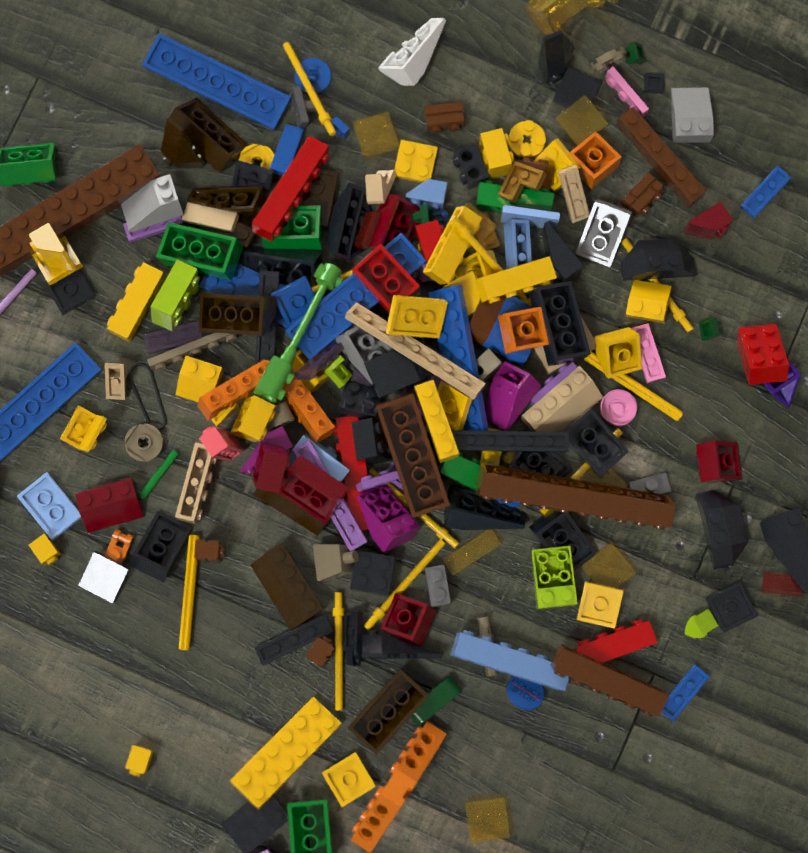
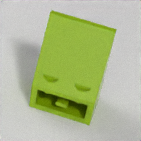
(553, 577)

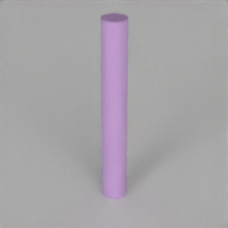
(17, 289)

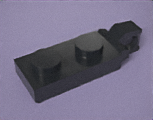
(353, 637)

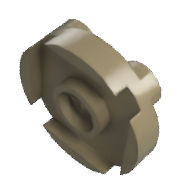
(608, 59)
(142, 432)

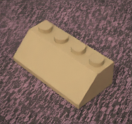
(563, 403)

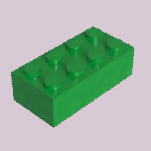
(207, 251)

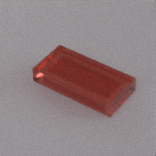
(367, 229)
(779, 585)

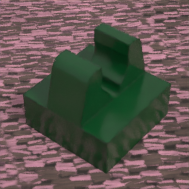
(636, 52)
(424, 215)
(709, 329)

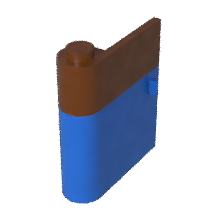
(486, 327)

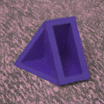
(785, 389)

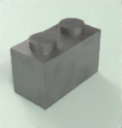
(437, 586)

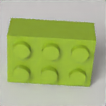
(175, 295)

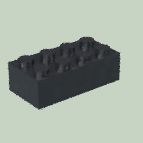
(562, 323)

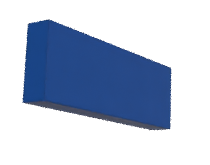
(286, 149)
(765, 192)
(684, 692)

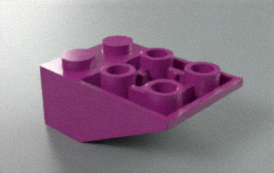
(509, 395)
(275, 437)
(387, 518)

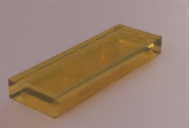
(471, 552)

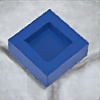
(340, 128)

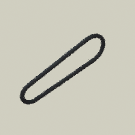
(156, 391)

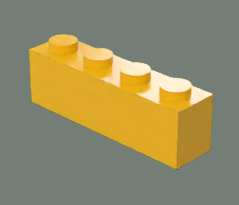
(451, 247)
(516, 279)
(135, 302)
(436, 421)

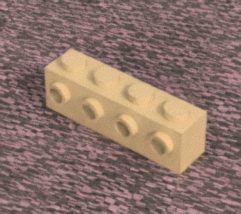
(195, 485)

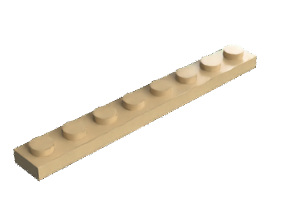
(416, 351)

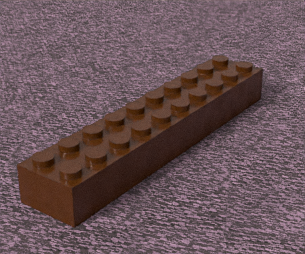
(76, 205)
(575, 495)

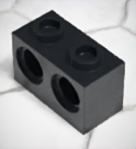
(474, 165)

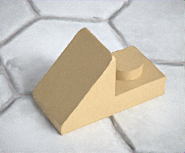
(379, 186)
(115, 381)

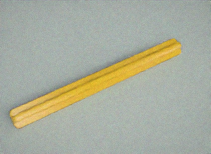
(640, 390)
(188, 596)

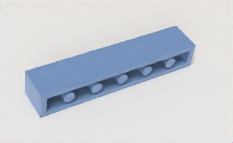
(507, 660)

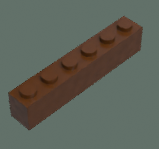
(660, 157)
(609, 680)

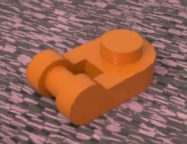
(115, 552)

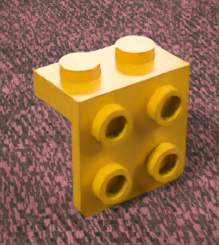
(83, 429)

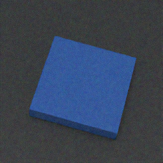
(294, 300)

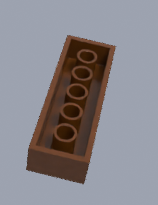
(412, 455)

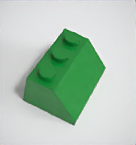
(28, 164)
(301, 232)
(309, 827)

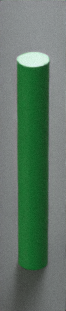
(157, 476)

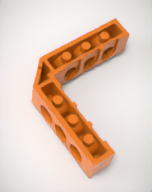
(296, 395)
(398, 787)

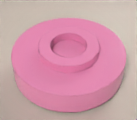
(618, 407)

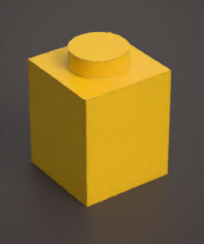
(45, 550)
(139, 760)

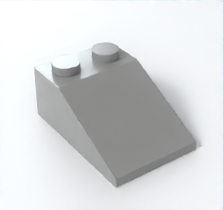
(691, 115)
(152, 204)
(603, 232)
(361, 347)

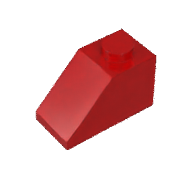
(428, 237)

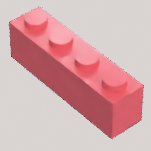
(221, 443)

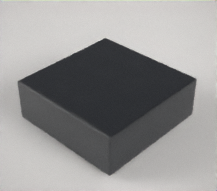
(653, 83)

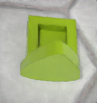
(338, 372)
(700, 625)

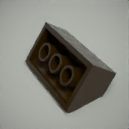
(209, 134)
(236, 314)
(291, 510)
(286, 587)
(388, 712)

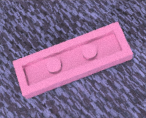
(625, 92)
(650, 358)

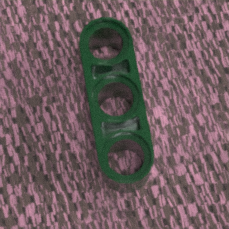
(437, 699)

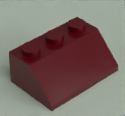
(394, 219)
(313, 489)
(109, 505)

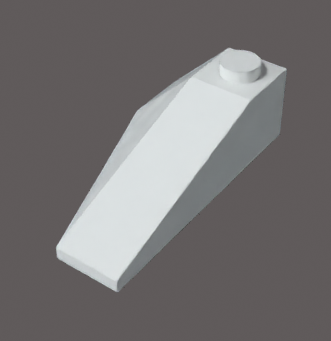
(412, 60)

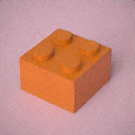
(595, 159)
(523, 330)

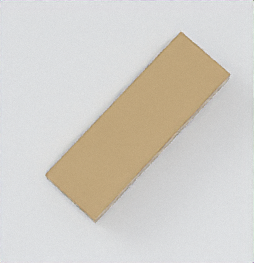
(574, 193)
(210, 217)

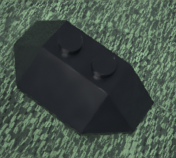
(346, 222)
(657, 261)
(722, 528)

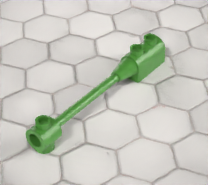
(279, 369)

